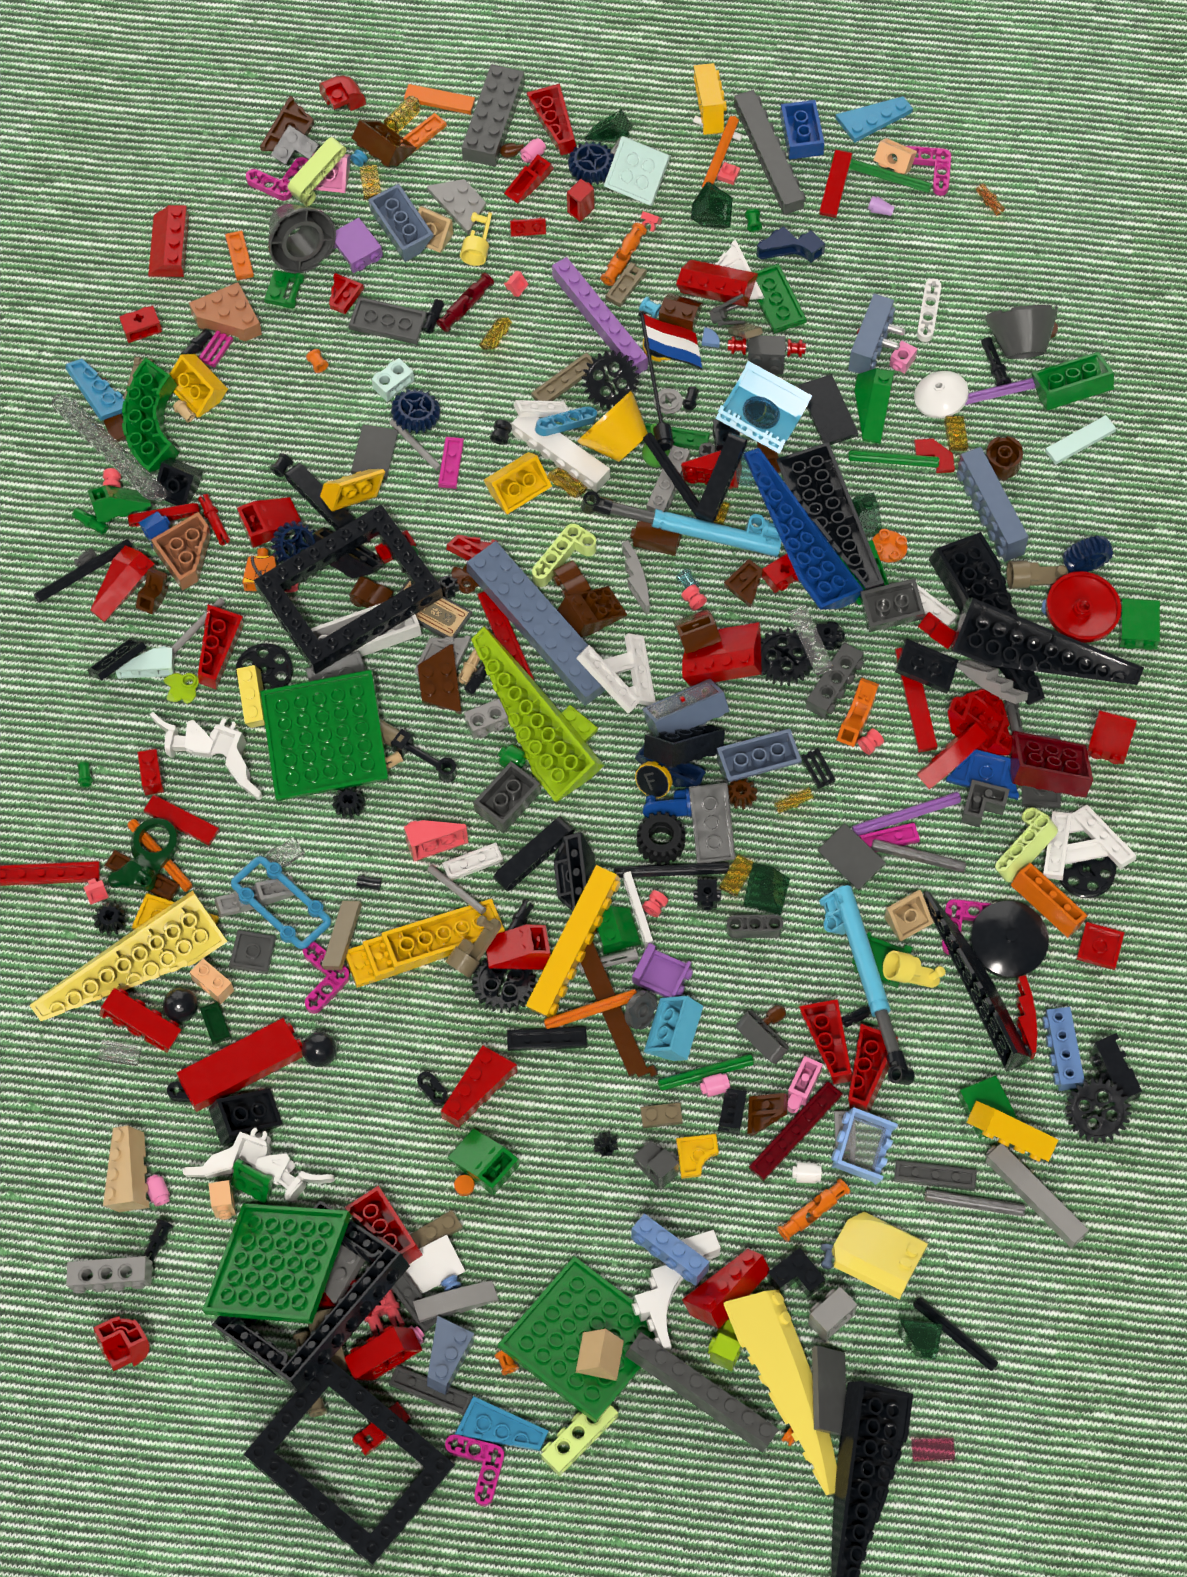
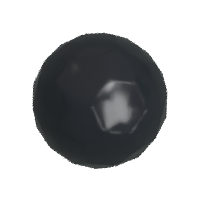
(180, 1004)
(319, 1049)

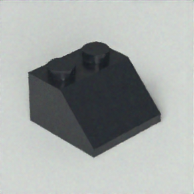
(179, 481)

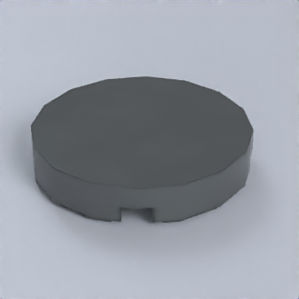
(640, 1010)

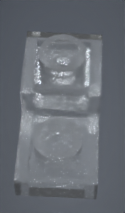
(286, 853)

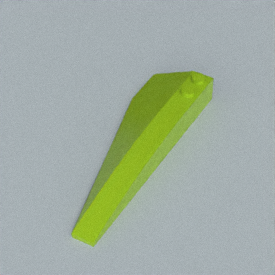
(550, 742)

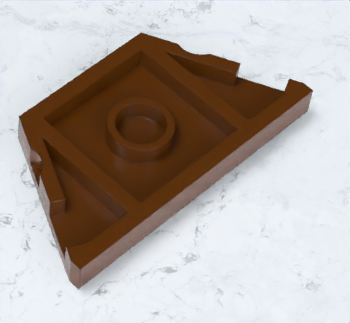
(289, 115)
(440, 681)

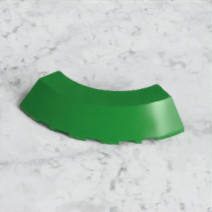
(144, 415)

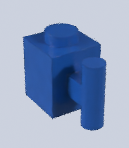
(154, 525)

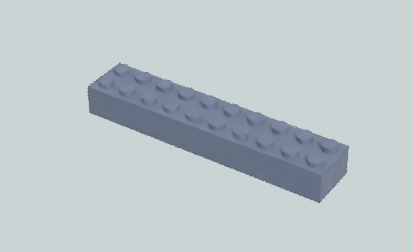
(534, 618)

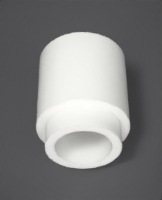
(807, 1173)

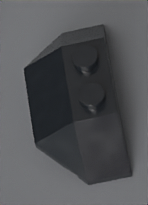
(355, 563)
(573, 868)

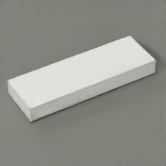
(539, 408)
(932, 605)
(472, 862)

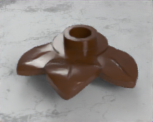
(464, 578)

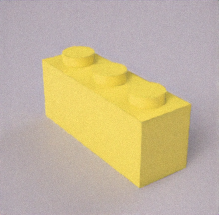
(250, 686)

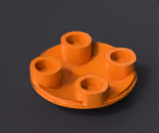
(890, 545)

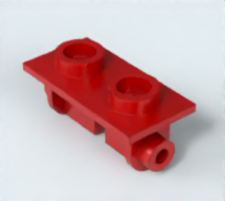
(528, 227)

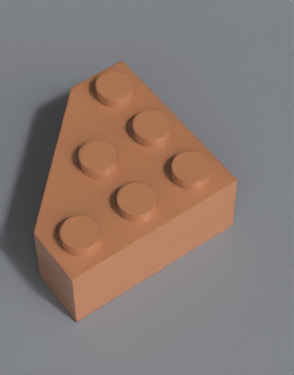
(226, 312)
(184, 549)

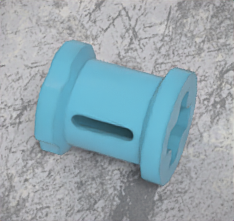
(650, 307)

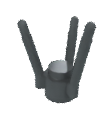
(719, 313)

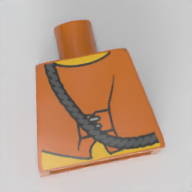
(256, 567)

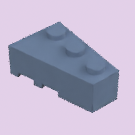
(448, 1353)

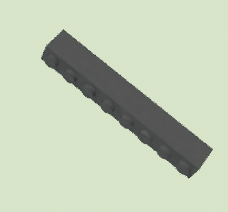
(769, 152)
(701, 1392)

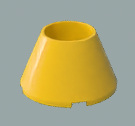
(617, 430)

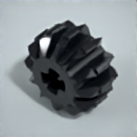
(343, 800)
(110, 911)

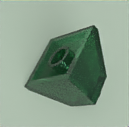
(610, 127)
(712, 207)
(868, 513)
(766, 889)
(921, 1338)

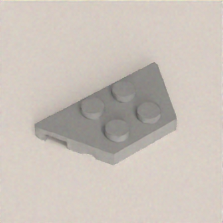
(458, 201)
(436, 644)
(343, 1272)

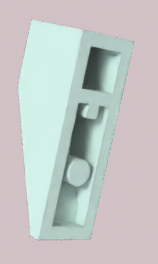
(153, 663)

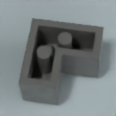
(983, 798)
(657, 1164)

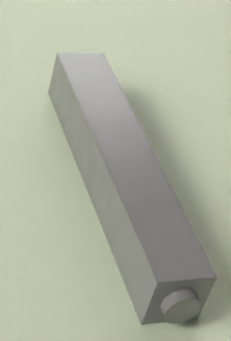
(1036, 1195)

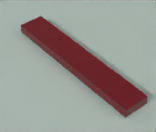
(795, 1131)

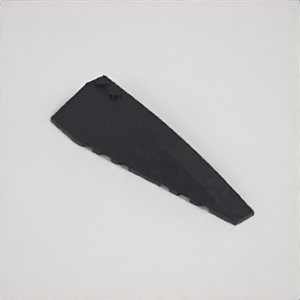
(973, 571)
(869, 1447)

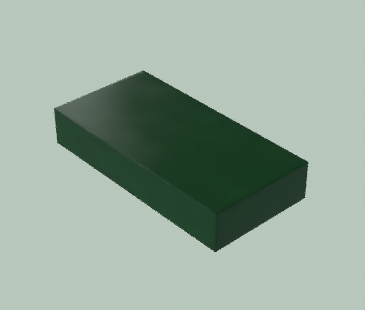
(215, 1023)

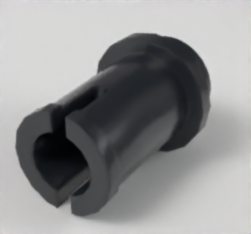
(689, 402)
(368, 882)

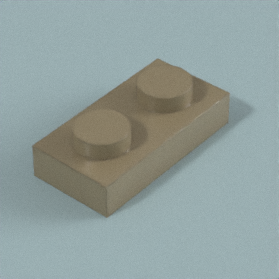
(661, 1115)

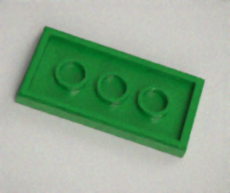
(779, 301)

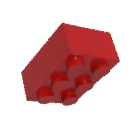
(382, 1353)

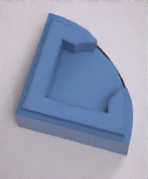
(710, 338)

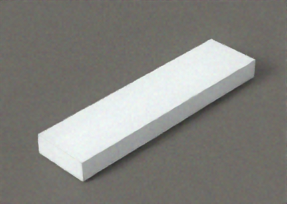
(637, 908)

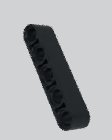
(721, 477)
(310, 490)
(533, 854)

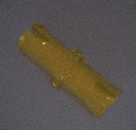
(793, 800)

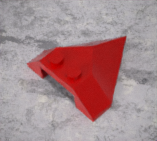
(988, 713)

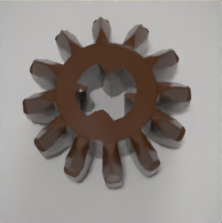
(748, 791)

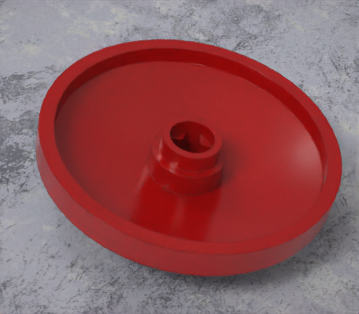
(1083, 606)

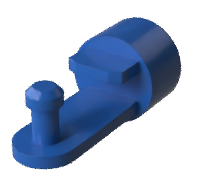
(678, 807)

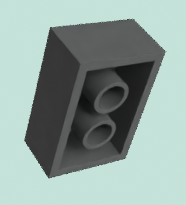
(892, 605)
(507, 797)

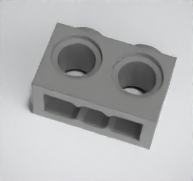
(483, 714)

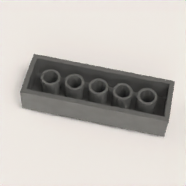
(493, 115)

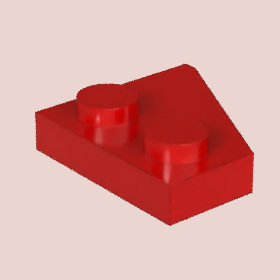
(344, 293)
(466, 546)

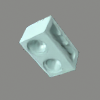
(395, 381)

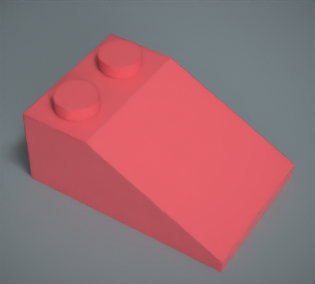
(433, 837)

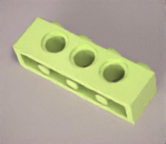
(561, 1462)

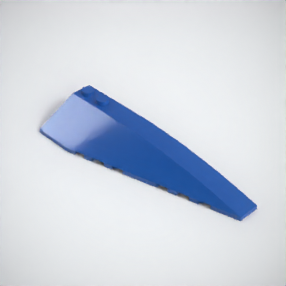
(810, 553)

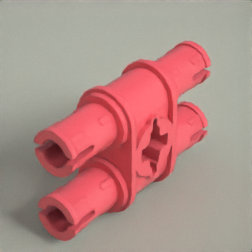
(388, 1306)

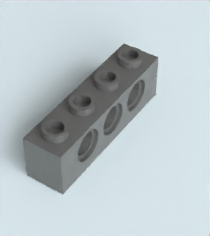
(847, 656)

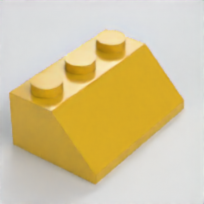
(197, 384)
(518, 482)
(352, 488)

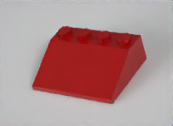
(731, 658)

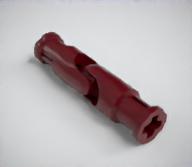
(463, 304)

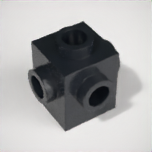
(831, 635)
(706, 894)

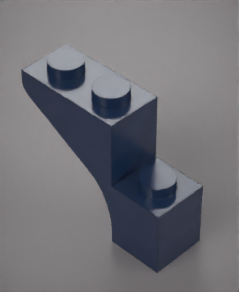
(784, 243)
(682, 776)

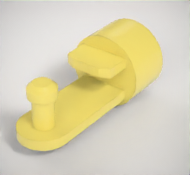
(476, 248)
(908, 969)

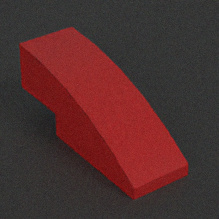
(529, 179)

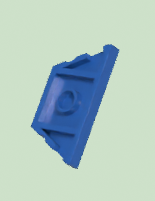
(987, 769)

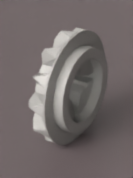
(671, 395)

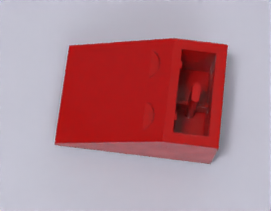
(701, 468)
(264, 517)
(520, 948)

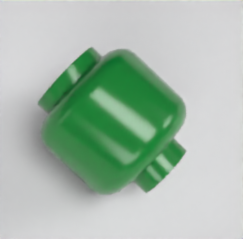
(511, 754)

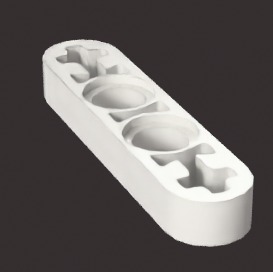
(929, 310)

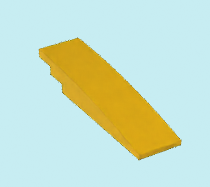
(416, 944)

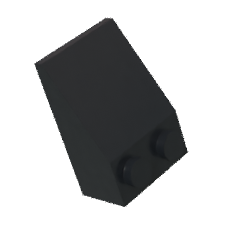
(243, 1114)

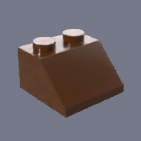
(680, 311)

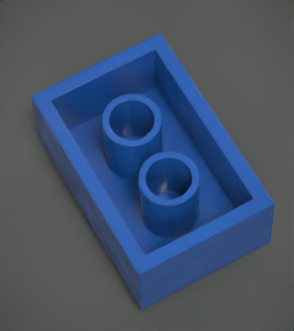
(802, 129)

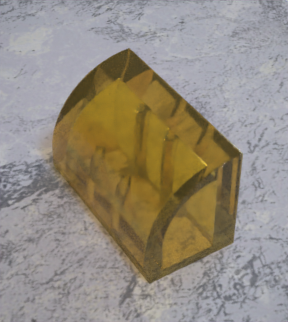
(403, 114)

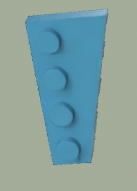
(869, 119)
(96, 391)
(494, 1425)

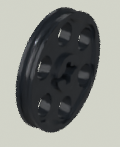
(269, 663)
(1092, 876)

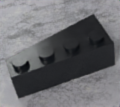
(684, 745)

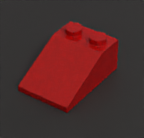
(1111, 737)

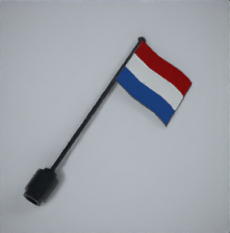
(672, 343)

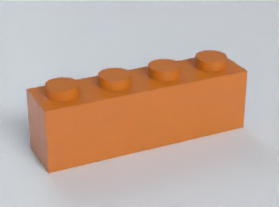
(1049, 900)

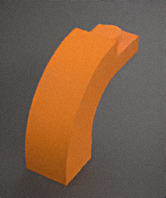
(859, 713)

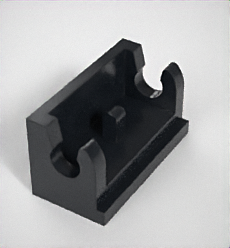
(732, 1111)

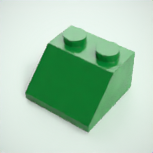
(617, 930)

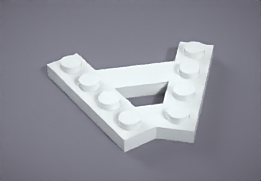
(606, 673)
(1103, 842)

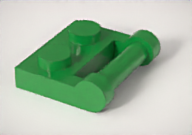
(278, 288)
(251, 1181)

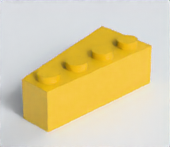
(710, 98)
(1012, 1132)

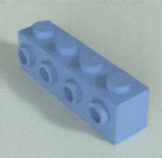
(1064, 1048)
(669, 1249)

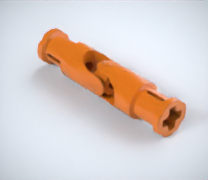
(629, 245)
(816, 1208)

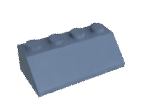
(400, 221)
(758, 755)

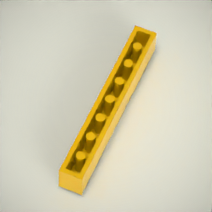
(573, 942)

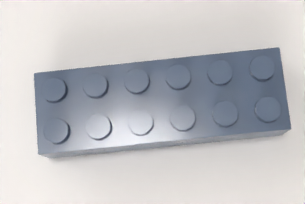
(992, 504)

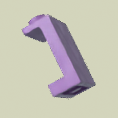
(357, 245)
(662, 973)

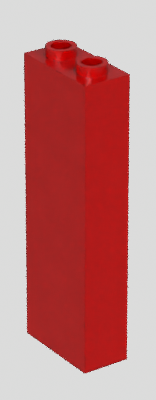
(240, 1064)

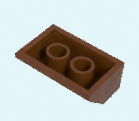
(382, 142)

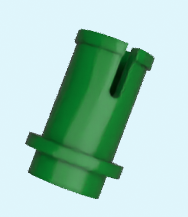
(84, 774)

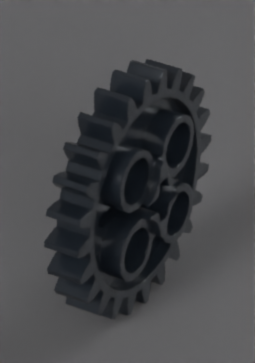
(596, 387)
(784, 657)
(520, 988)
(1090, 1093)

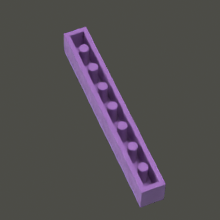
(597, 313)

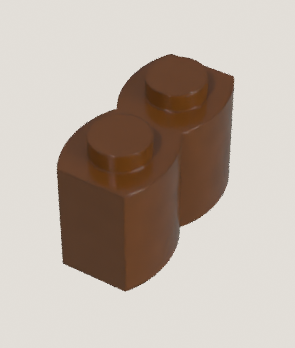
(570, 579)
(368, 593)

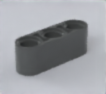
(746, 931)
(762, 1037)

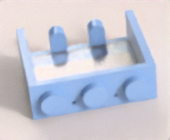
(863, 1145)

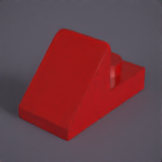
(938, 630)

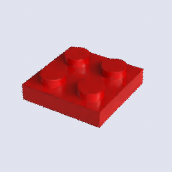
(1100, 946)

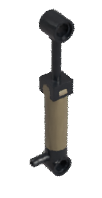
(403, 741)

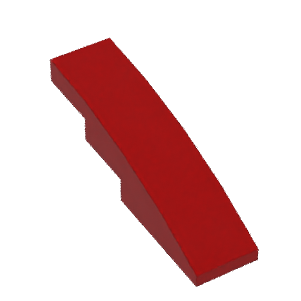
(952, 755)
(1027, 1022)

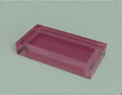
(933, 1450)

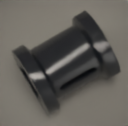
(281, 465)

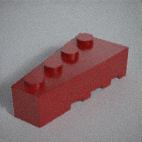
(552, 113)
(218, 642)
(140, 1020)
(828, 1035)
(869, 1069)
(480, 1081)
(379, 1218)
(729, 1283)

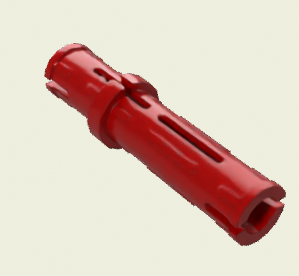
(211, 513)

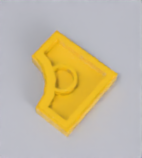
(694, 1153)

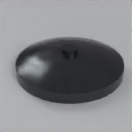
(1009, 939)

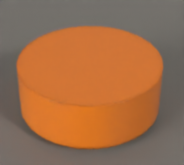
(464, 1185)

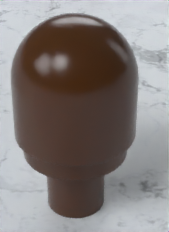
(510, 149)
(775, 1015)

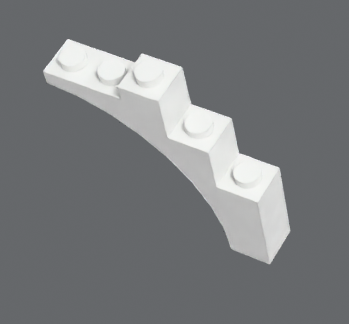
(664, 1281)

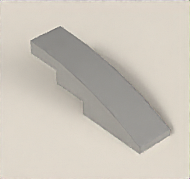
(636, 580)
(988, 679)
(264, 892)
(455, 1301)

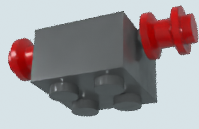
(767, 351)

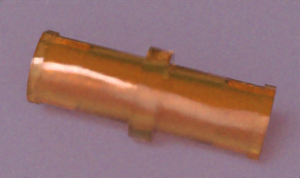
(990, 199)

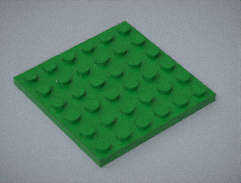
(324, 735)
(277, 1263)
(551, 1334)

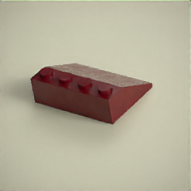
(1050, 764)

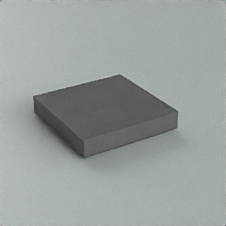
(252, 952)

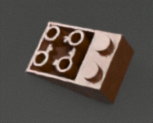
(591, 610)
(697, 631)

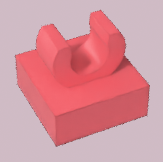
(728, 173)
(652, 219)
(516, 283)
(95, 891)

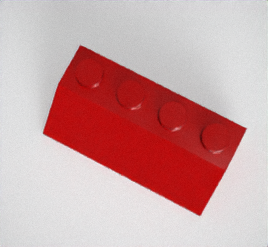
(169, 242)
(716, 282)

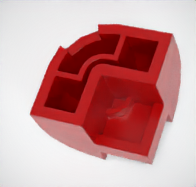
(342, 91)
(122, 1342)

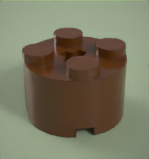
(1005, 456)

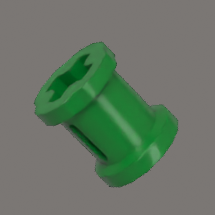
(753, 220)

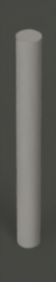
(408, 437)
(194, 628)
(456, 889)

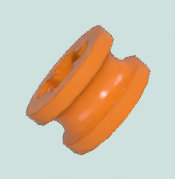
(788, 1437)

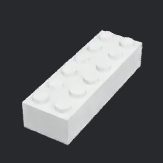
(402, 632)

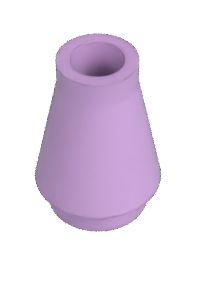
(880, 206)

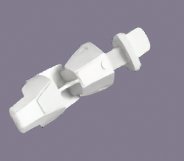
(221, 741)
(257, 1152)

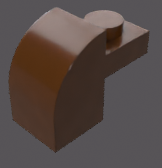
(153, 592)

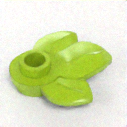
(179, 688)

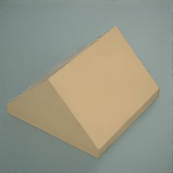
(440, 226)
(908, 915)
(600, 1354)

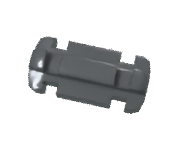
(85, 557)

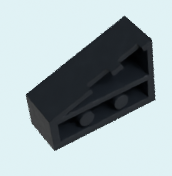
(1111, 1065)

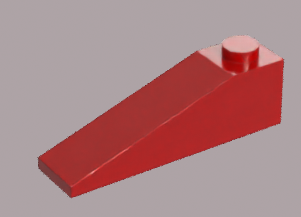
(121, 580)

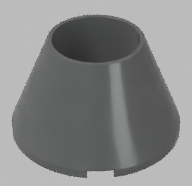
(308, 245)
(1023, 330)

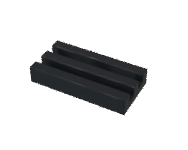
(817, 753)

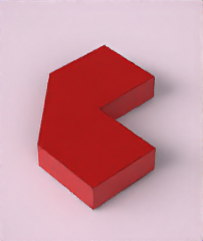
(930, 447)

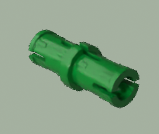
(90, 521)

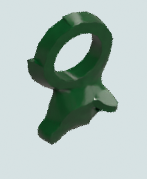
(144, 867)

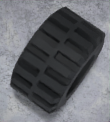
(664, 824)

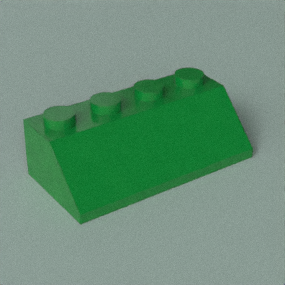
(1073, 380)

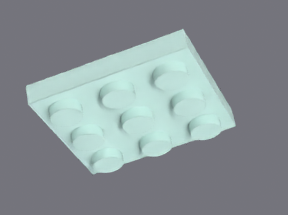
(637, 170)

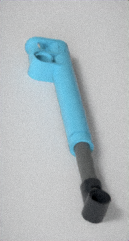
(759, 539)
(844, 918)

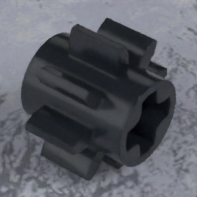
(449, 586)
(605, 1144)

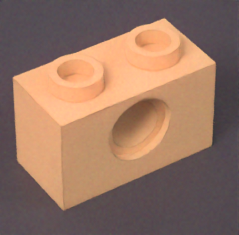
(904, 155)
(211, 981)
(222, 1199)

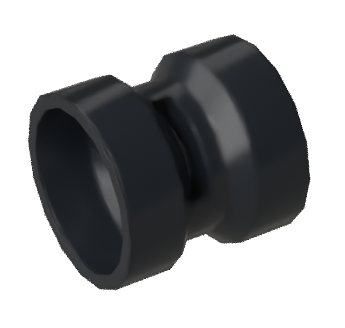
(501, 431)

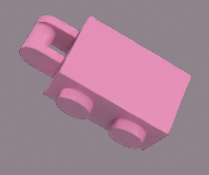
(803, 1083)

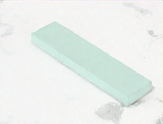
(1080, 439)

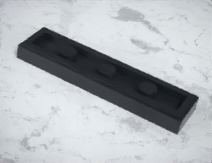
(546, 1039)

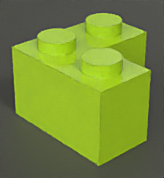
(725, 1348)

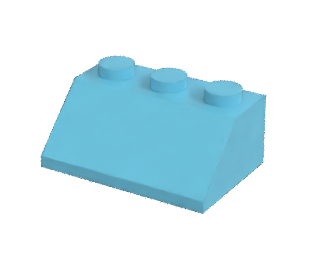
(674, 1028)

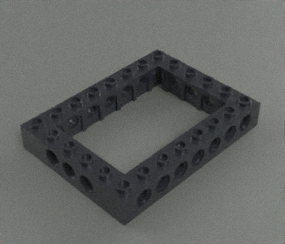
(332, 648)
(337, 1327)
(366, 1545)

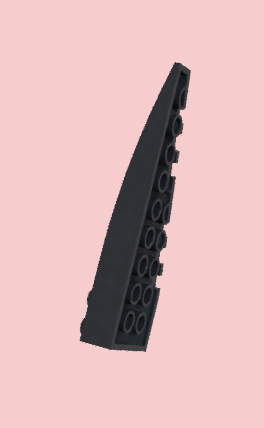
(821, 491)
(1016, 643)
(982, 991)

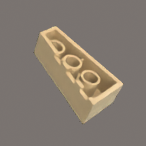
(126, 1171)

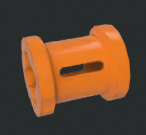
(317, 361)
(507, 1363)

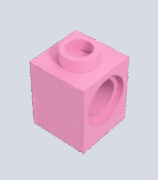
(905, 351)

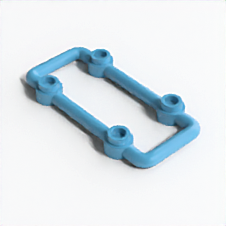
(287, 933)

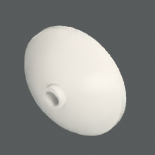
(941, 401)

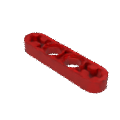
(171, 513)

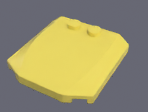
(878, 1253)

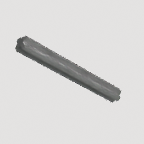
(919, 856)
(974, 1202)

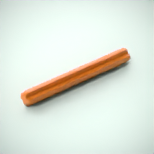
(721, 150)
(170, 866)
(589, 1010)

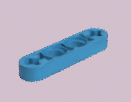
(547, 426)

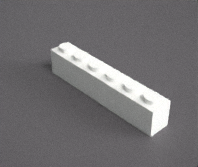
(563, 453)

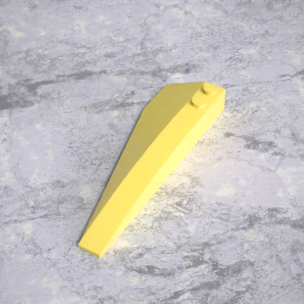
(159, 946)
(775, 1349)

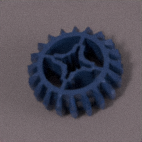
(590, 162)
(415, 405)
(280, 543)
(1088, 554)

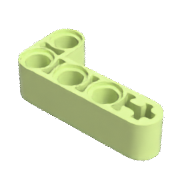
(315, 170)
(560, 556)
(1028, 845)

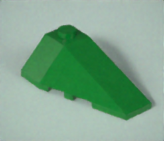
(872, 399)

